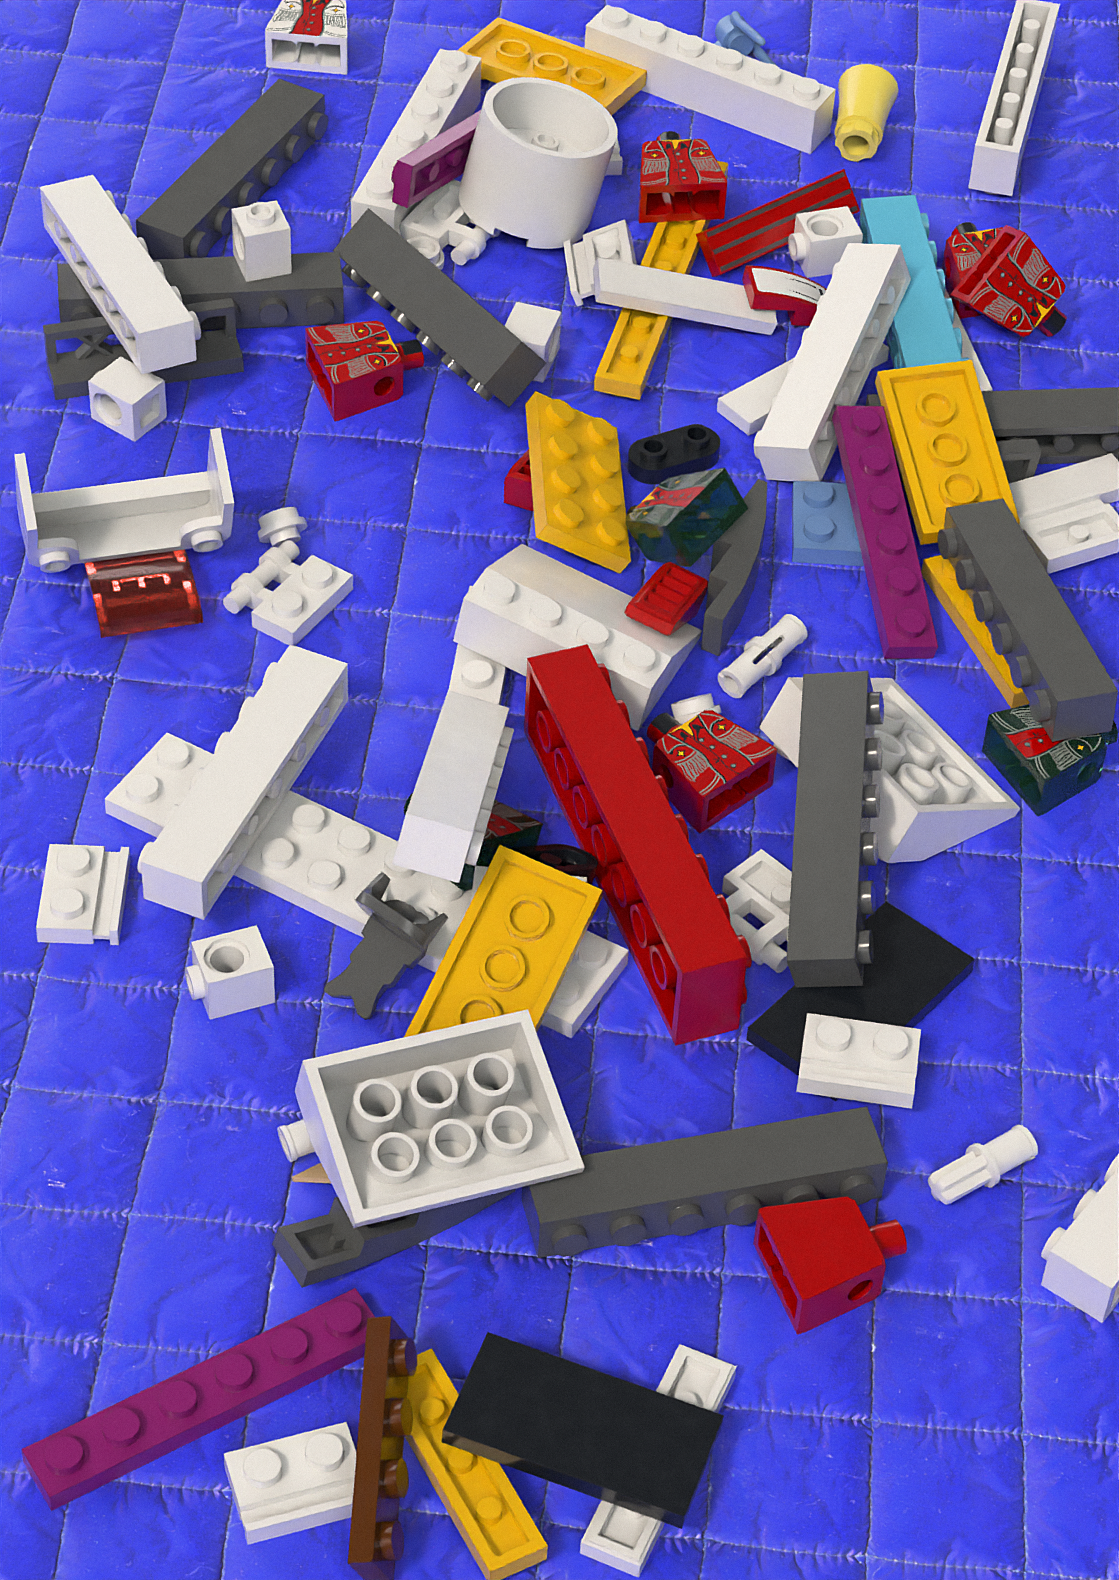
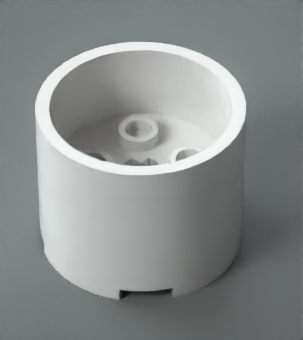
(537, 161)

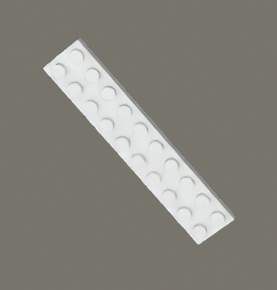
(329, 859)

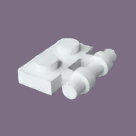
(444, 220)
(299, 601)
(764, 890)

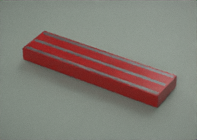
(771, 223)

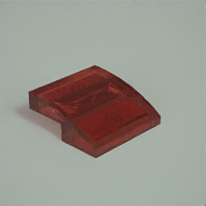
(143, 593)

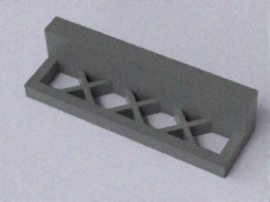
(70, 371)

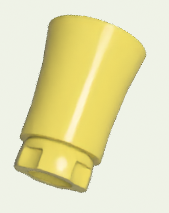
(863, 110)

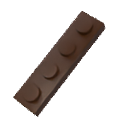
(380, 1467)

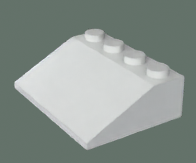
(541, 606)
(926, 782)
(436, 1118)

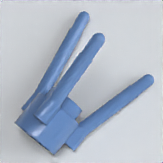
(738, 35)

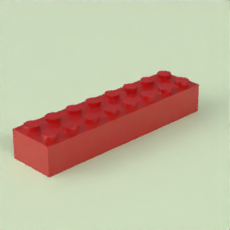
(642, 849)

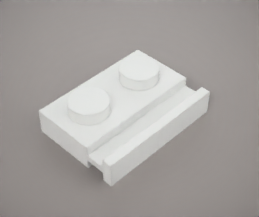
(608, 242)
(1071, 530)
(83, 894)
(859, 1060)
(293, 1482)

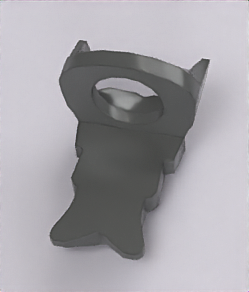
(392, 942)

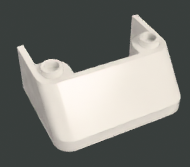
(127, 516)

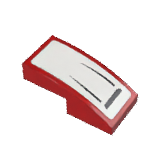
(782, 290)

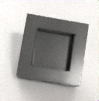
(1019, 458)

